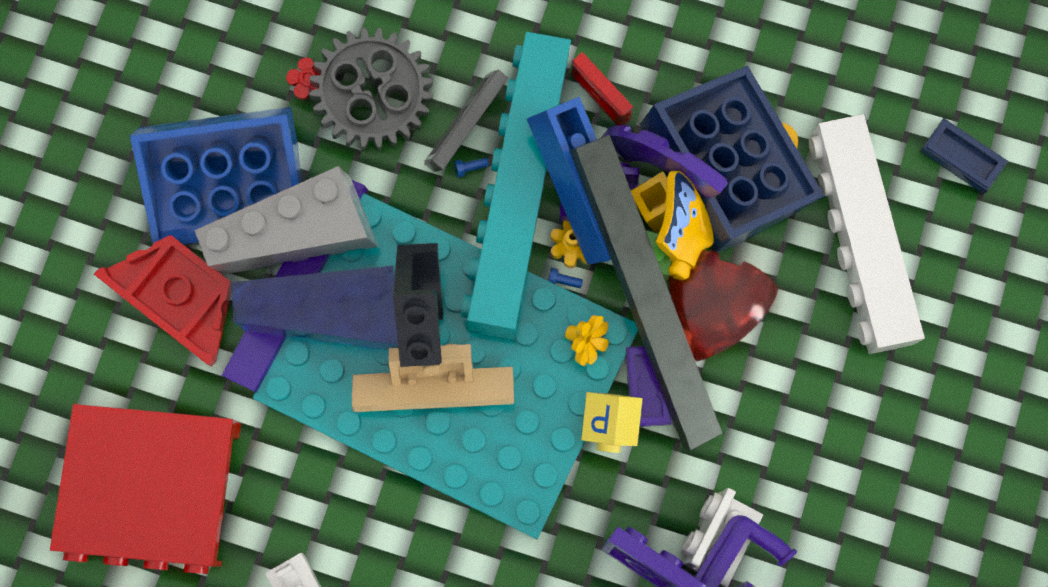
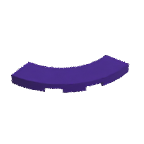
(655, 150)

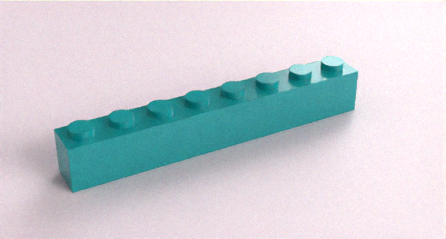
(517, 190)

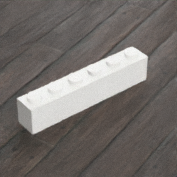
(865, 235)

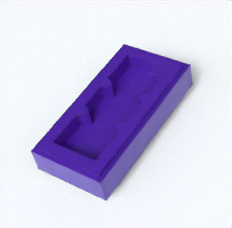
(644, 384)

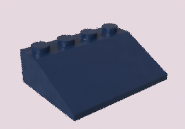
(741, 138)

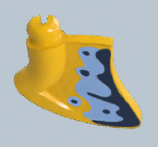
(685, 226)

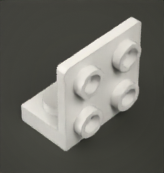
(716, 513)

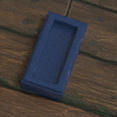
(963, 156)

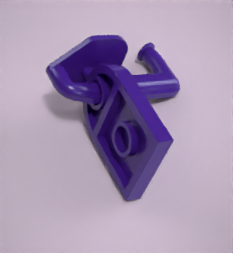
(665, 569)

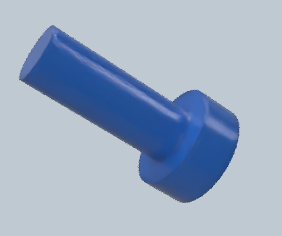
(461, 168)
(555, 277)

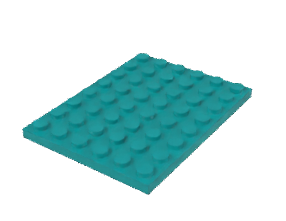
(487, 456)

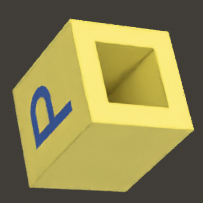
(611, 421)

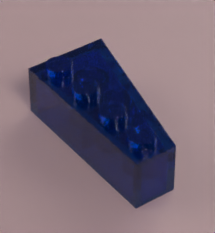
(325, 306)

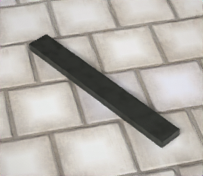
(646, 292)

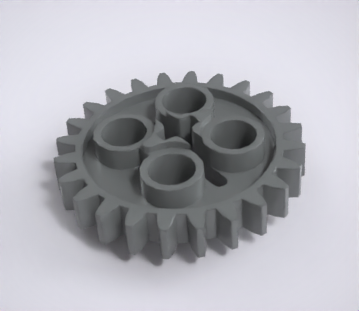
(339, 100)

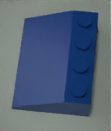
(213, 168)

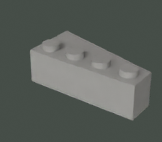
(290, 226)

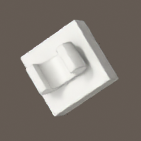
(293, 573)

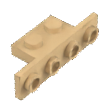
(433, 386)

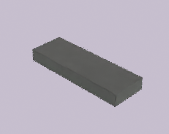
(465, 120)

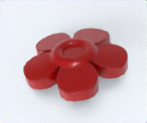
(301, 79)

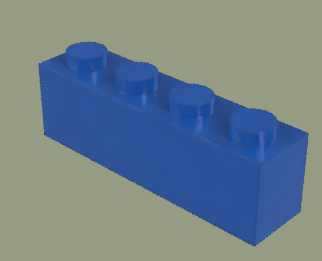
(556, 134)

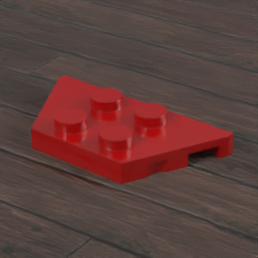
(175, 293)

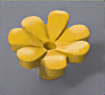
(565, 246)
(588, 339)

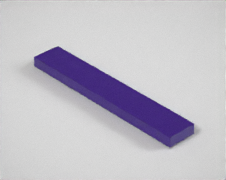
(258, 350)

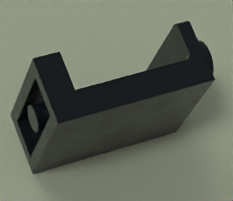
(418, 304)

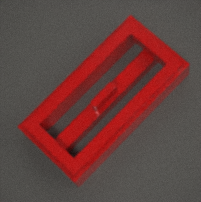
(601, 90)

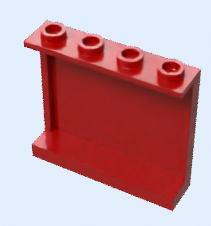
(143, 487)

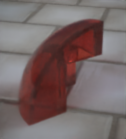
(720, 303)

